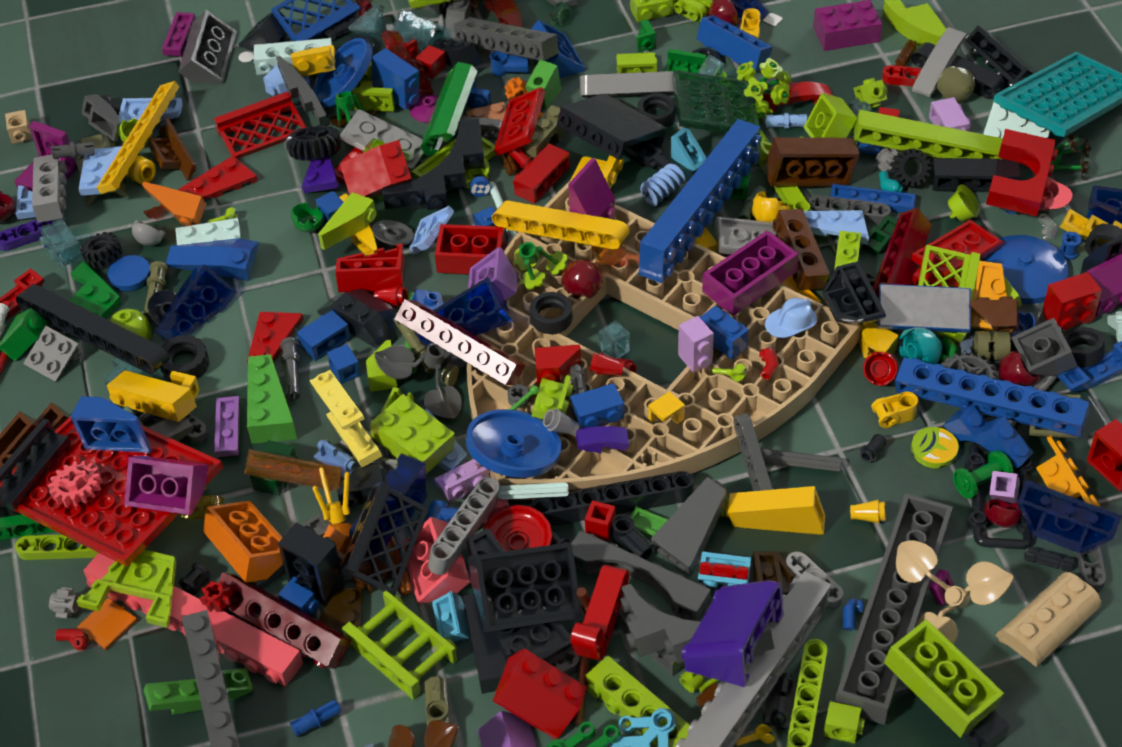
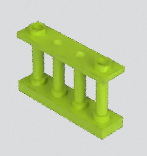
(392, 666)

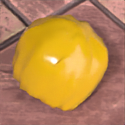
(766, 208)

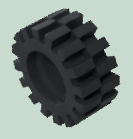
(922, 167)
(101, 250)

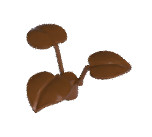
(436, 735)

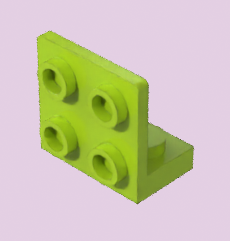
(636, 63)
(374, 98)

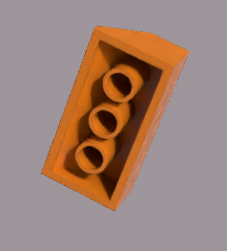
(244, 539)

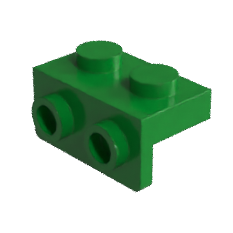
(684, 61)

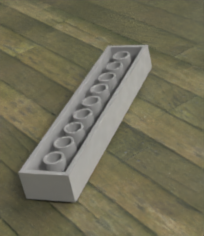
(735, 705)

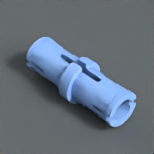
(786, 120)

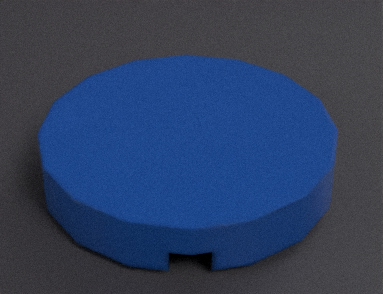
(129, 272)

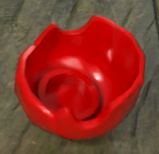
(880, 368)

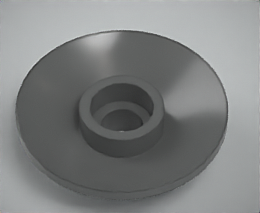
(392, 232)

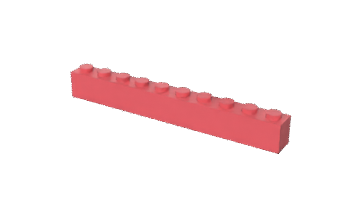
(234, 638)

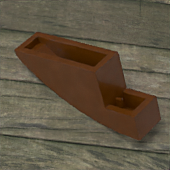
(23, 425)

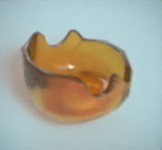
(608, 256)

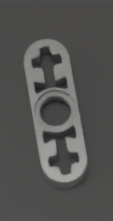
(810, 567)

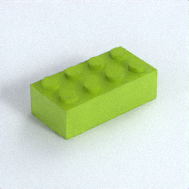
(943, 678)

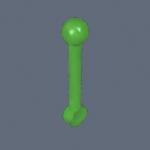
(533, 391)

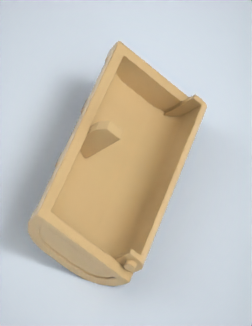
(1050, 618)

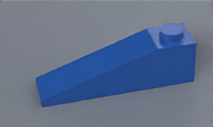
(224, 257)

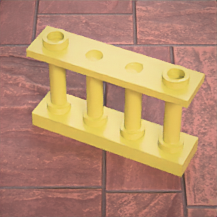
(346, 418)

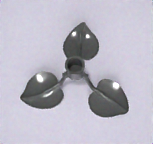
(398, 364)

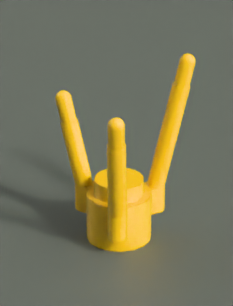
(334, 512)

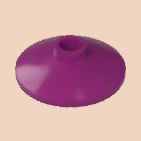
(423, 110)

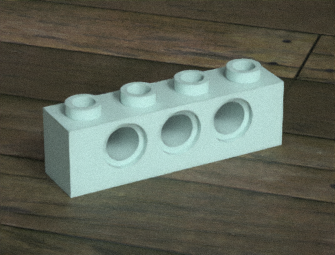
(266, 54)

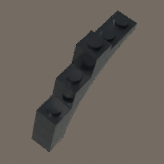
(449, 174)

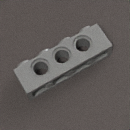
(48, 188)

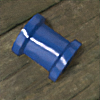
(1070, 245)

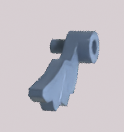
(966, 345)

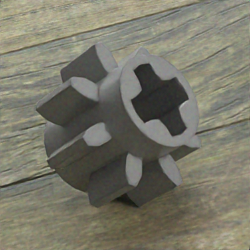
(885, 158)
(63, 602)

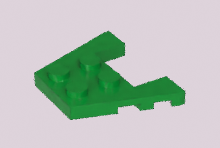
(95, 294)

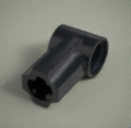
(632, 538)

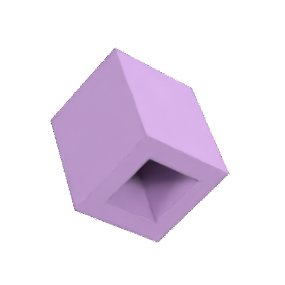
(1004, 486)

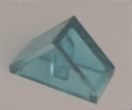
(369, 23)

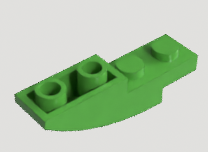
(184, 696)

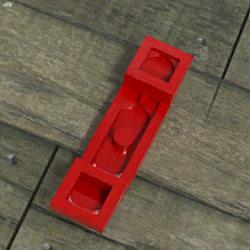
(800, 92)
(22, 282)

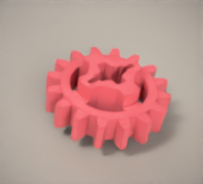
(75, 483)

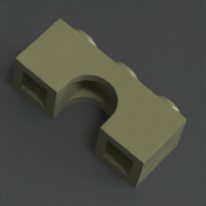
(544, 131)

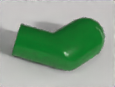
(950, 348)

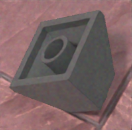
(1044, 349)

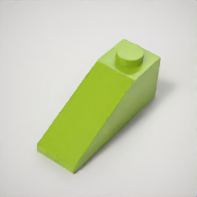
(348, 220)

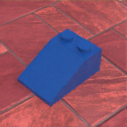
(108, 426)

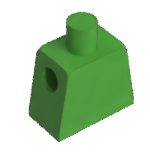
(547, 77)

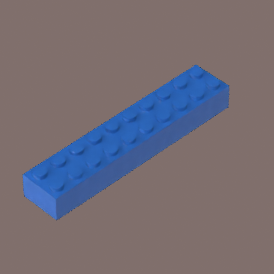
(699, 201)

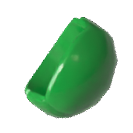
(306, 218)

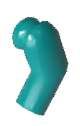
(889, 184)

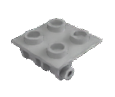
(52, 353)

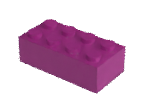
(749, 272)

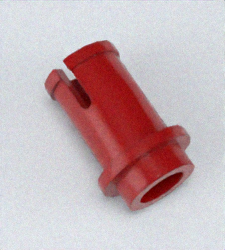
(520, 157)

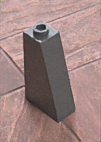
(690, 527)

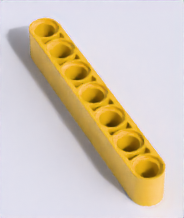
(561, 224)

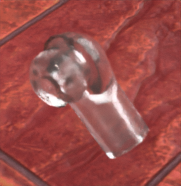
(1050, 227)

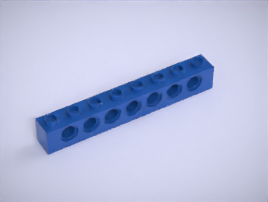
(1000, 405)

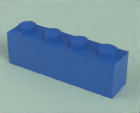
(733, 42)

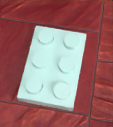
(1005, 119)
(208, 232)

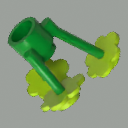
(526, 259)

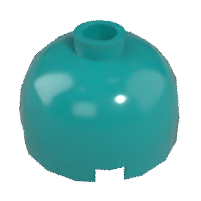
(921, 345)

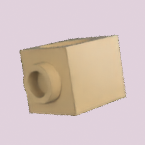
(18, 126)

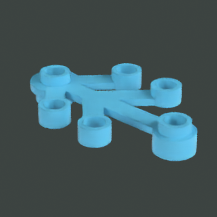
(653, 731)

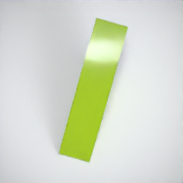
(914, 23)

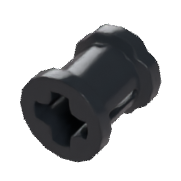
(194, 578)

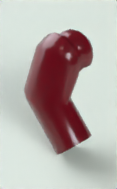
(364, 7)

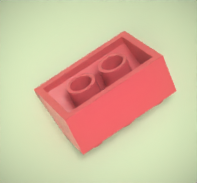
(425, 583)

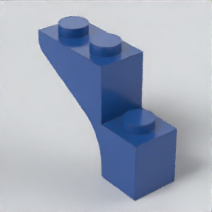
(994, 435)

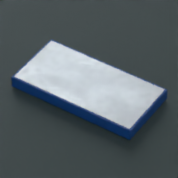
(926, 307)

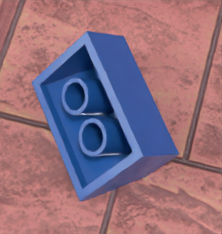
(567, 58)

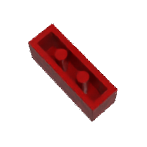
(541, 173)

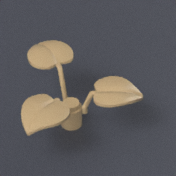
(985, 582)

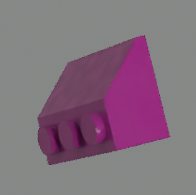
(1109, 278)
(164, 484)

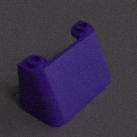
(732, 629)

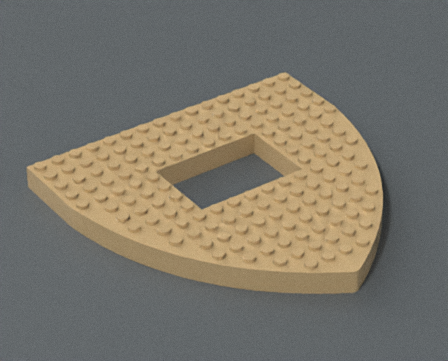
(709, 398)

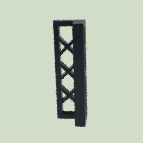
(32, 468)

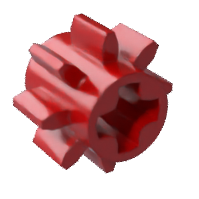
(216, 596)

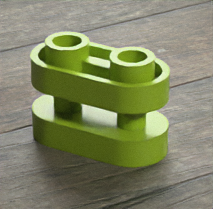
(692, 8)

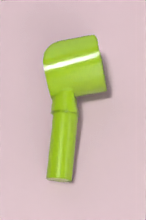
(230, 214)
(736, 373)

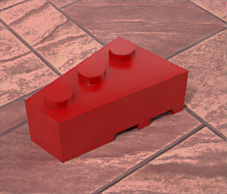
(371, 271)

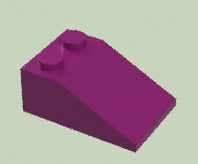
(591, 193)

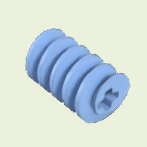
(662, 184)

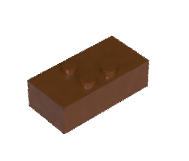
(811, 161)

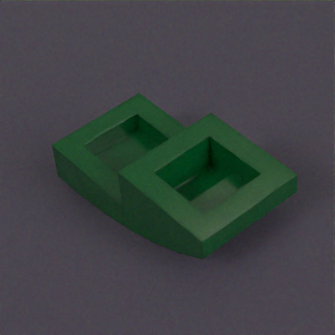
(880, 236)

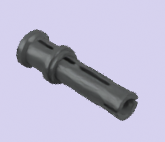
(291, 360)

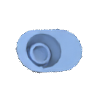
(791, 319)

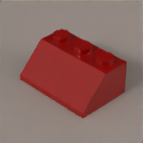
(539, 693)

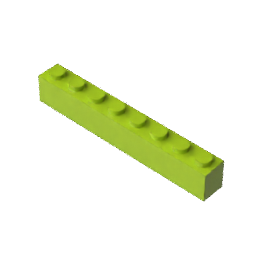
(930, 138)

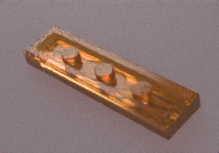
(291, 470)

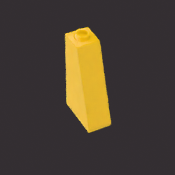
(778, 510)

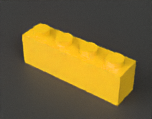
(151, 396)

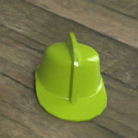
(963, 204)

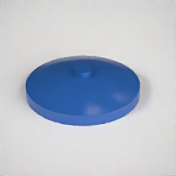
(350, 66)
(1030, 266)
(512, 443)

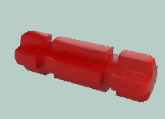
(724, 570)

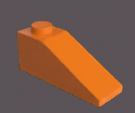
(182, 205)

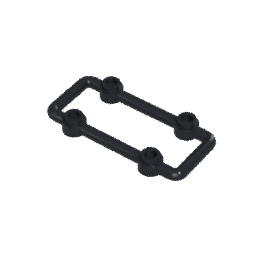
(978, 520)

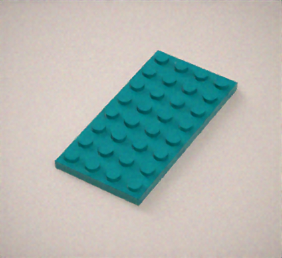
(1064, 94)

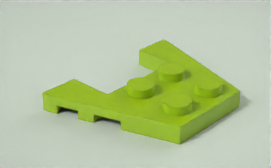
(147, 577)

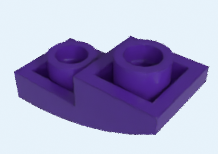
(595, 438)

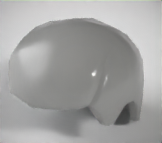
(146, 234)

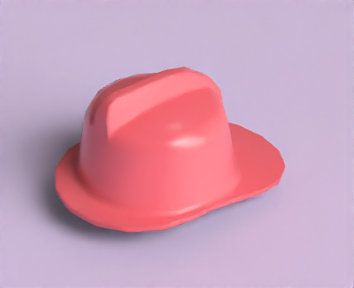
(1057, 196)

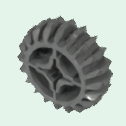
(972, 365)

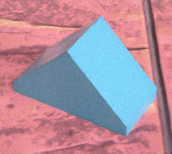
(686, 149)

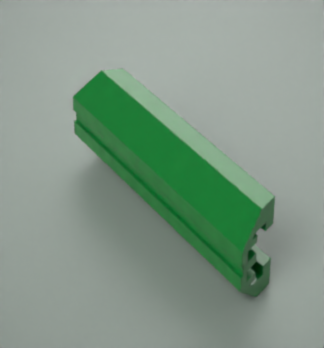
(448, 107)

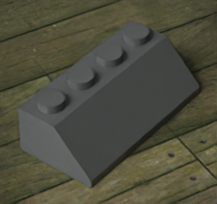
(207, 50)

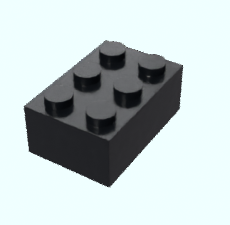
(311, 561)

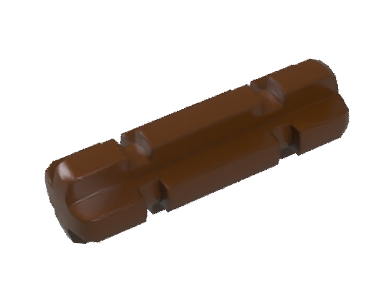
(906, 53)
(509, 165)

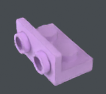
(461, 480)

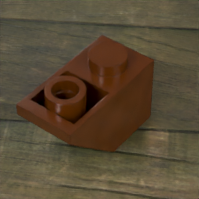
(998, 314)

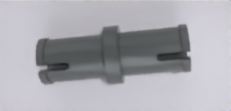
(72, 150)

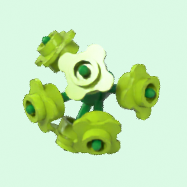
(756, 89)

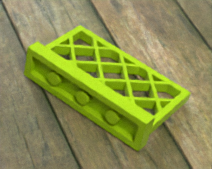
(966, 279)

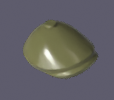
(956, 83)

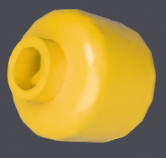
(142, 170)

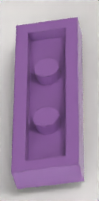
(227, 426)

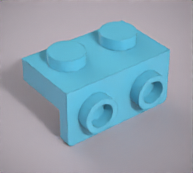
(713, 581)

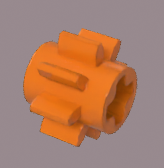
(515, 88)

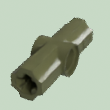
(436, 699)

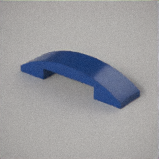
(1087, 377)

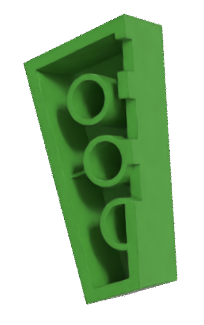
(266, 405)

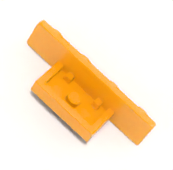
(1061, 476)

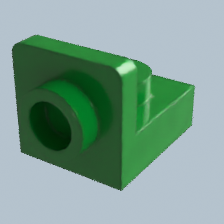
(647, 37)

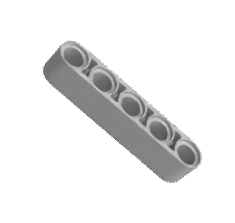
(626, 84)
(463, 525)

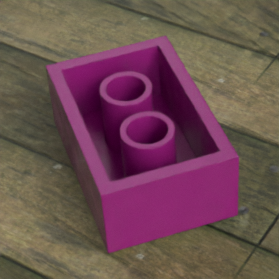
(847, 25)

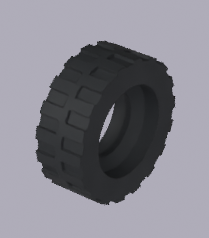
(182, 345)

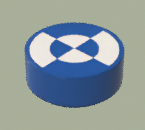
(480, 186)

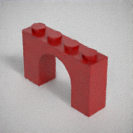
(1028, 194)

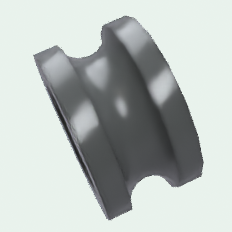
(517, 390)

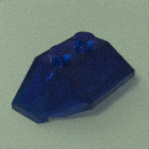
(1066, 519)

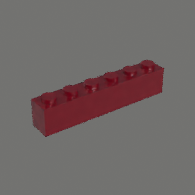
(908, 237)

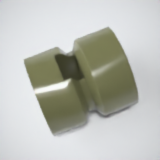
(999, 341)

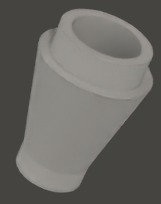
(559, 422)

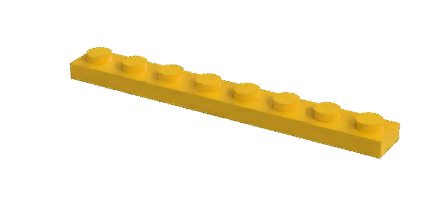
(137, 138)

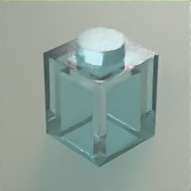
(614, 340)

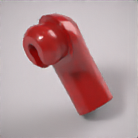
(771, 361)
(75, 636)

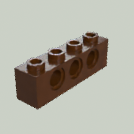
(795, 232)

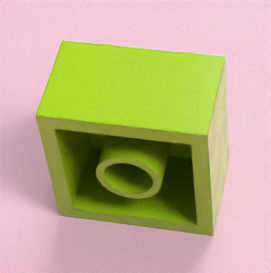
(830, 118)

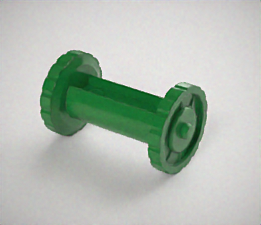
(967, 482)

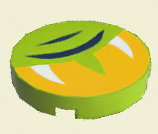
(934, 447)

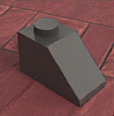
(455, 13)

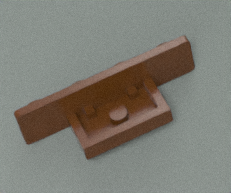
(171, 151)

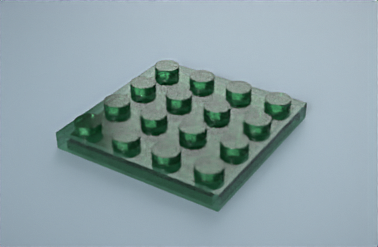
(711, 101)

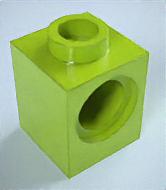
(843, 722)

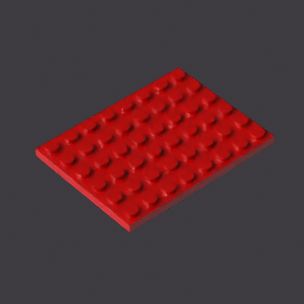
(104, 520)

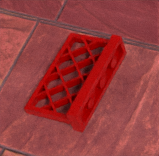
(255, 114)

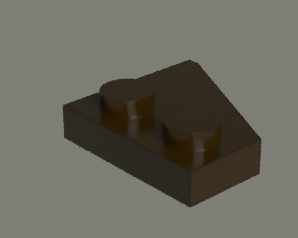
(771, 566)
(343, 608)

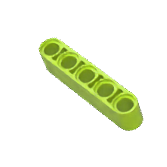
(809, 689)

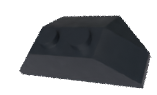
(852, 297)
(365, 315)

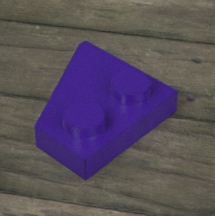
(320, 176)

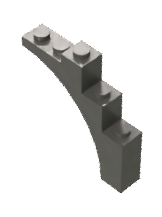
(655, 630)

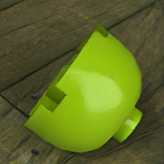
(133, 321)

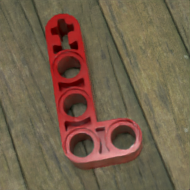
(594, 635)

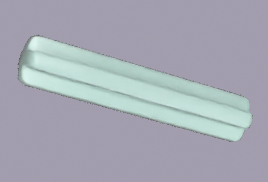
(538, 490)

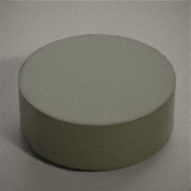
(449, 375)

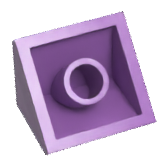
(506, 731)

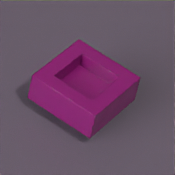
(936, 590)

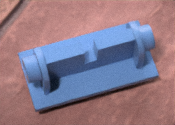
(334, 456)

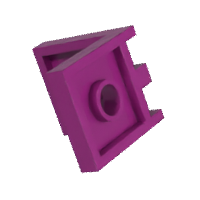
(44, 138)

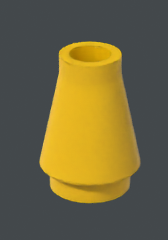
(869, 511)

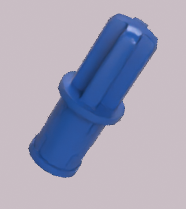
(315, 718)

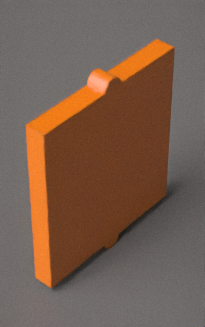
(107, 624)

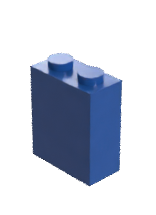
(395, 73)

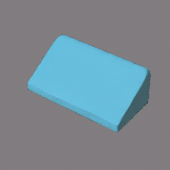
(451, 617)

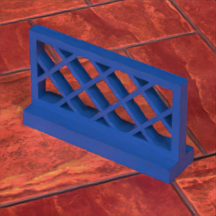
(317, 29)

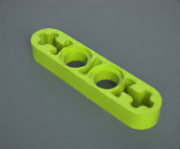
(60, 552)

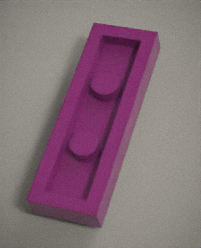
(178, 34)

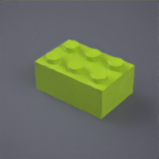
(413, 432)

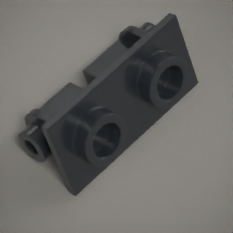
(781, 702)

